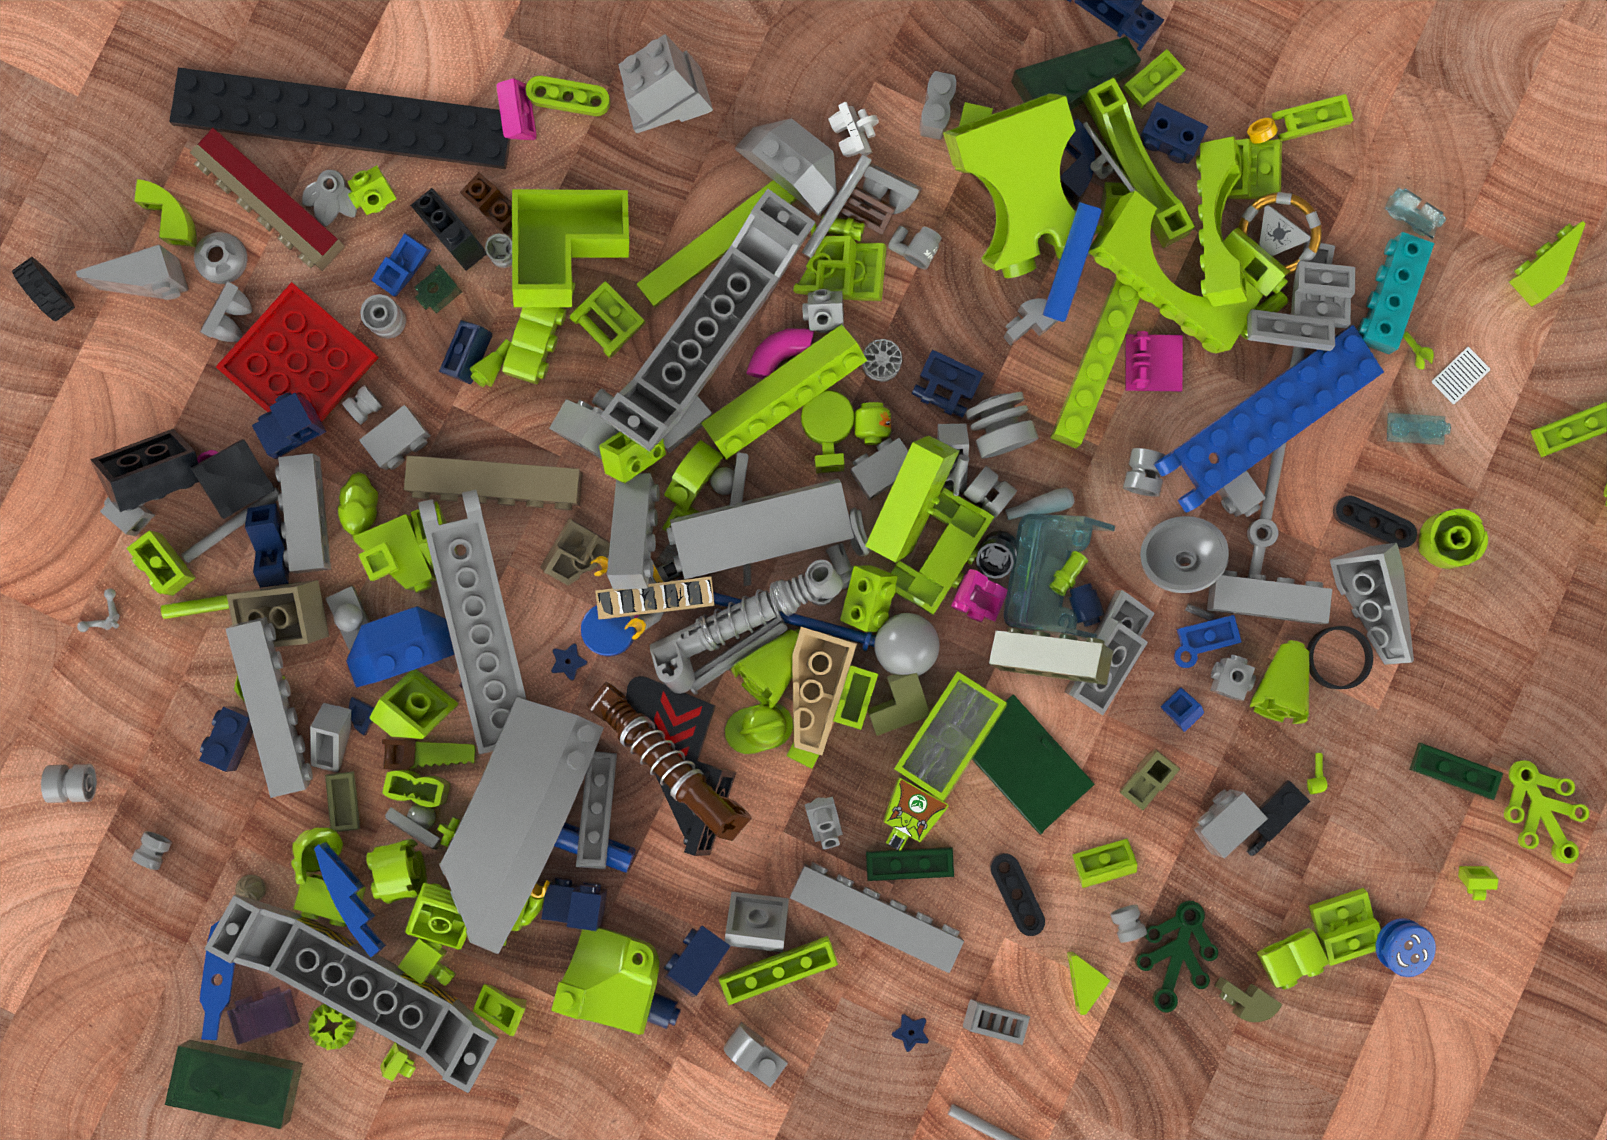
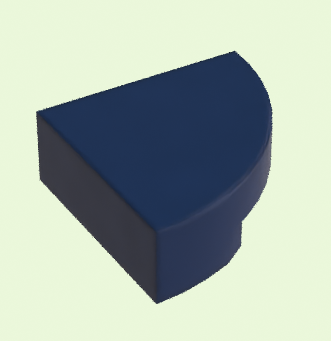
(360, 715)

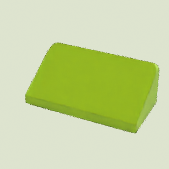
(1105, 863)

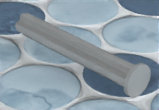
(737, 652)

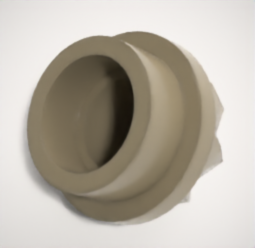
(251, 887)

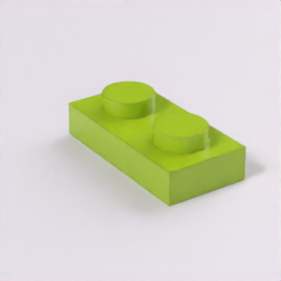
(1154, 78)

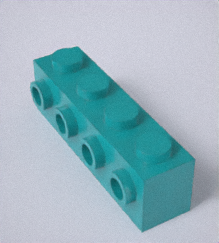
(1395, 292)

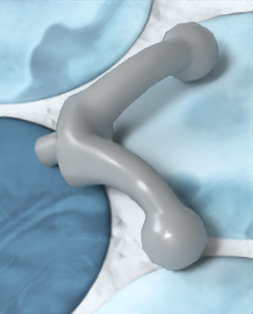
(111, 620)

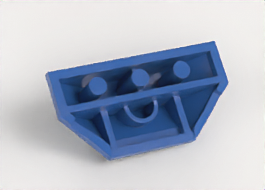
(398, 645)

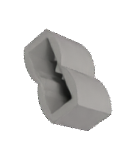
(937, 105)

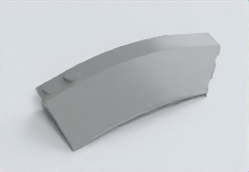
(516, 817)

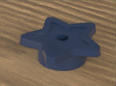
(569, 669)
(911, 1024)

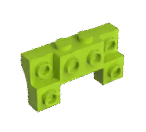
(953, 549)

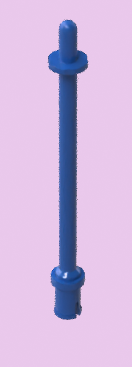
(810, 623)

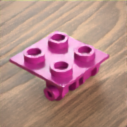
(1153, 362)

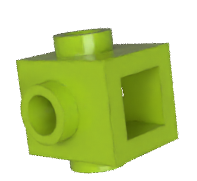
(370, 190)

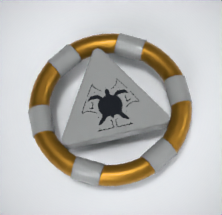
(1279, 232)

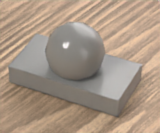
(730, 481)
(348, 613)
(416, 824)

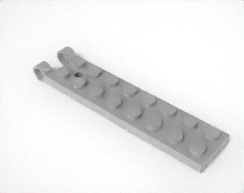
(475, 618)

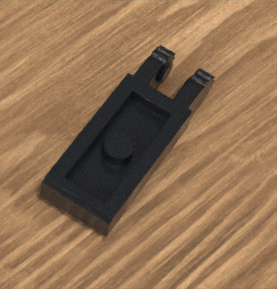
(1280, 810)

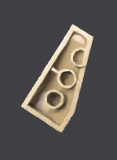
(819, 676)

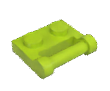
(614, 312)

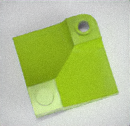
(609, 981)

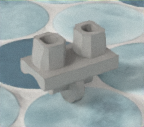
(824, 821)

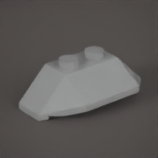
(793, 161)

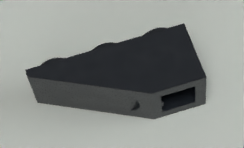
(449, 229)

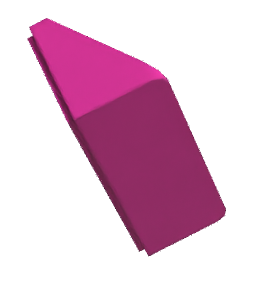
(516, 110)

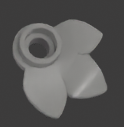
(328, 201)

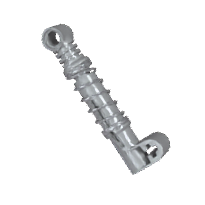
(744, 616)

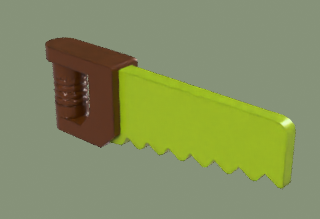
(427, 753)

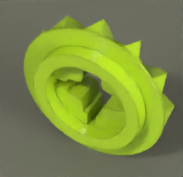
(326, 1039)

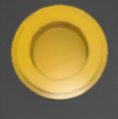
(1262, 130)

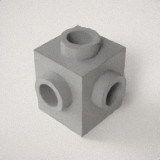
(824, 310)
(1223, 681)

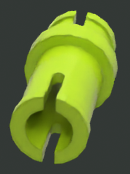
(846, 228)
(1066, 576)

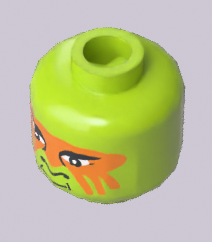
(872, 423)

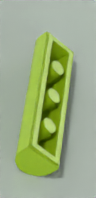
(778, 970)

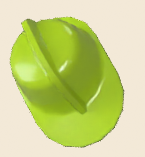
(758, 728)

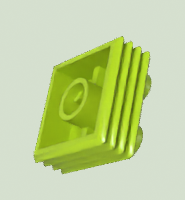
(437, 917)

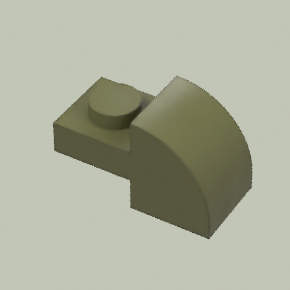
(1151, 777)
(1252, 1005)

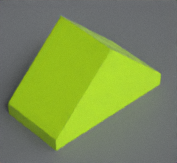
(1086, 983)

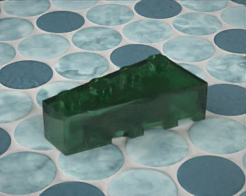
(1077, 72)

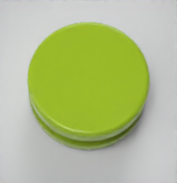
(827, 418)

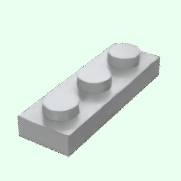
(1291, 330)

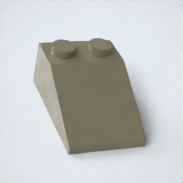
(292, 609)

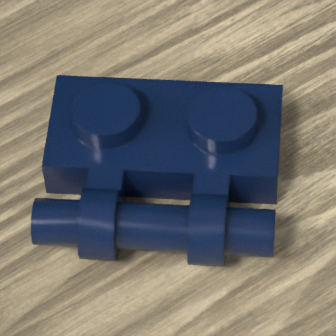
(951, 376)

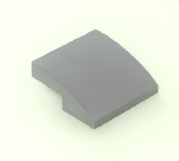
(1324, 292)

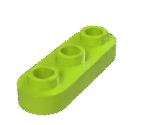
(557, 89)

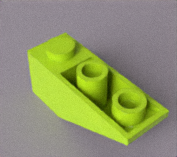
(1548, 271)

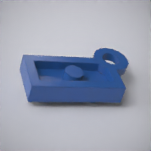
(1206, 637)

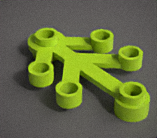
(1542, 808)

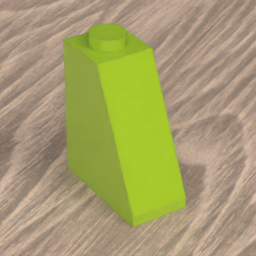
(400, 535)

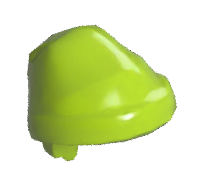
(304, 853)

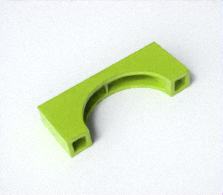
(1127, 251)

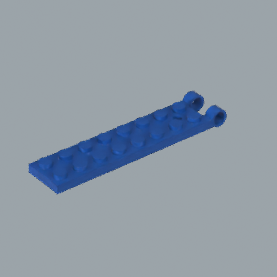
(1272, 416)

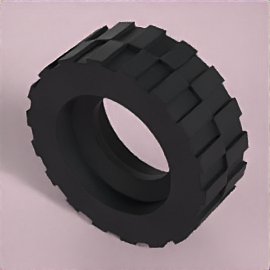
(43, 289)

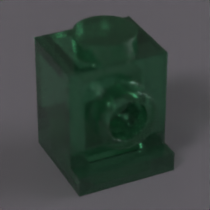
(446, 292)

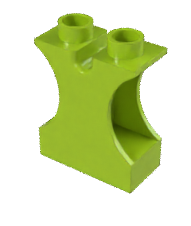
(1019, 163)

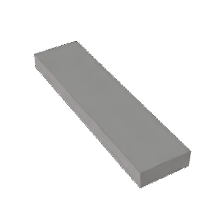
(596, 811)

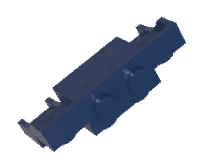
(1125, 17)

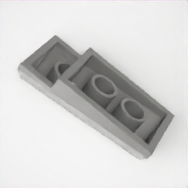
(1121, 631)

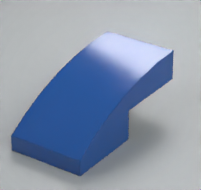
(401, 265)

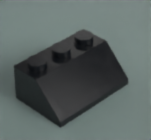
(146, 470)

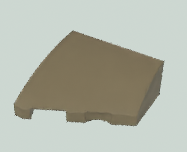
(574, 552)

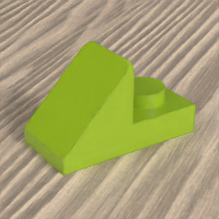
(500, 1009)

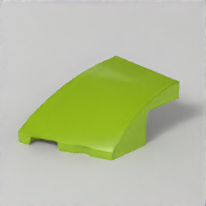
(846, 267)

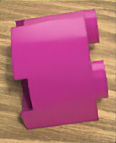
(979, 597)

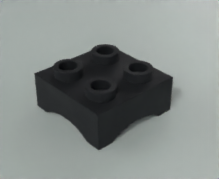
(232, 478)

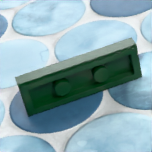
(1456, 771)
(910, 864)

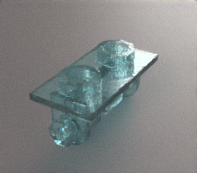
(1403, 207)
(1417, 428)

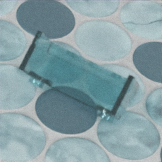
(1044, 548)

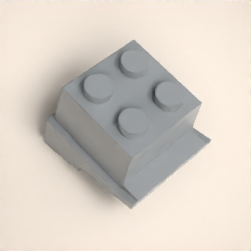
(663, 85)

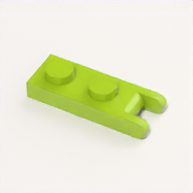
(1315, 117)

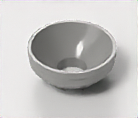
(229, 267)

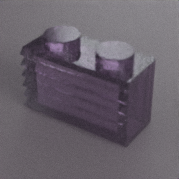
(263, 1016)

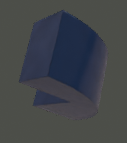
(1079, 174)
(265, 534)

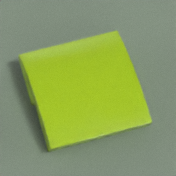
(1259, 168)
(1345, 926)

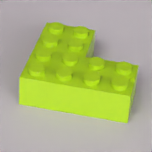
(559, 226)

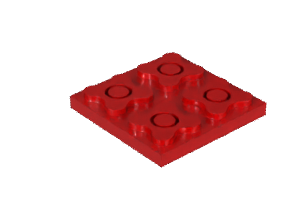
(299, 352)

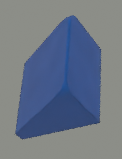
(1183, 709)

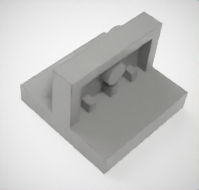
(757, 921)

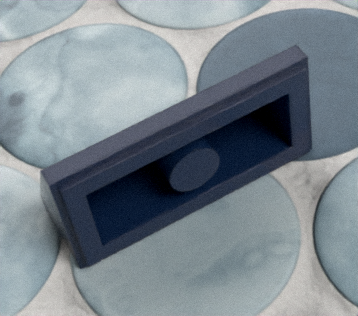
(465, 351)

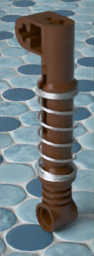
(687, 785)

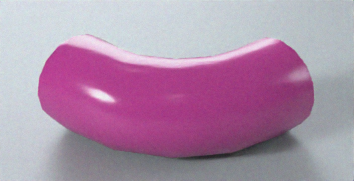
(776, 349)

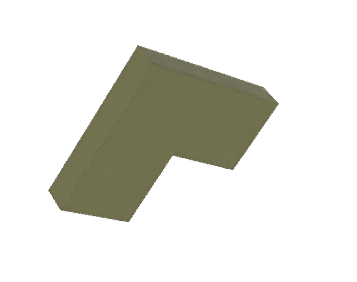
(905, 708)

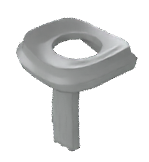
(859, 541)

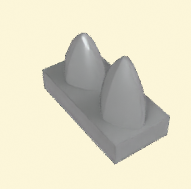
(902, 191)
(221, 326)

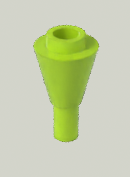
(488, 368)

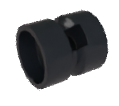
(994, 560)

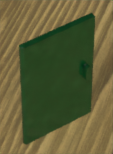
(1028, 772)

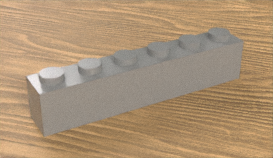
(269, 706)
(876, 917)

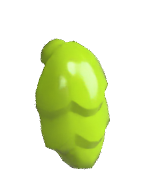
(357, 504)

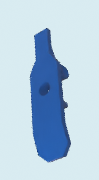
(212, 996)

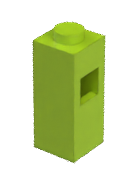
(1260, 267)

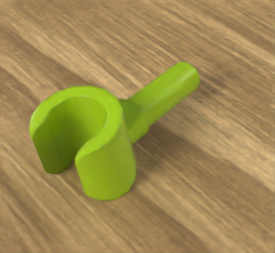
(1421, 352)
(1317, 784)

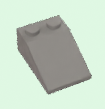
(142, 273)

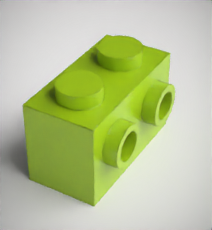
(625, 458)
(160, 563)
(868, 598)

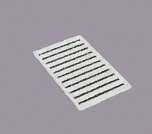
(1461, 375)

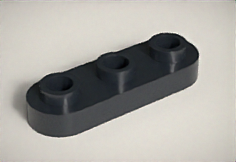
(1386, 521)
(1020, 907)

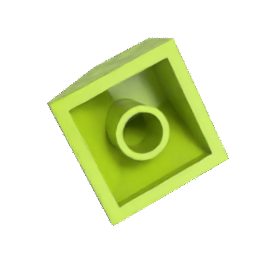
(412, 707)

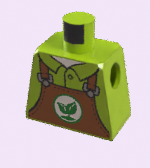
(911, 813)

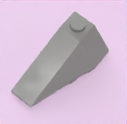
(1377, 591)

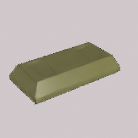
(342, 801)

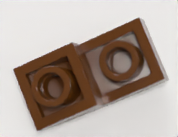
(489, 202)

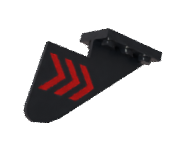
(686, 724)

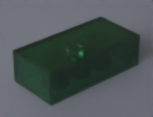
(233, 1084)

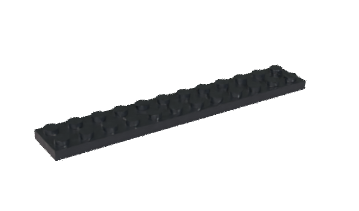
(339, 118)

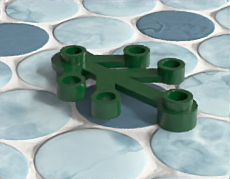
(1179, 951)

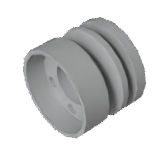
(1001, 424)

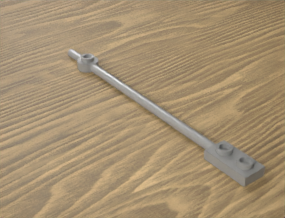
(1324, 255)

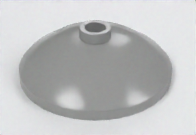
(1180, 542)

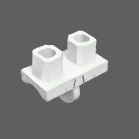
(848, 119)

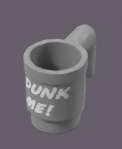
(921, 248)

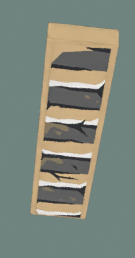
(655, 598)

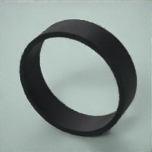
(1367, 651)

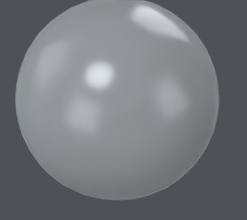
(907, 644)

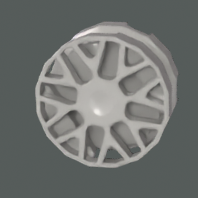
(882, 360)

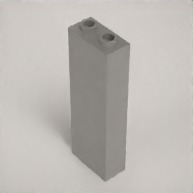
(760, 529)

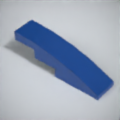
(343, 888)

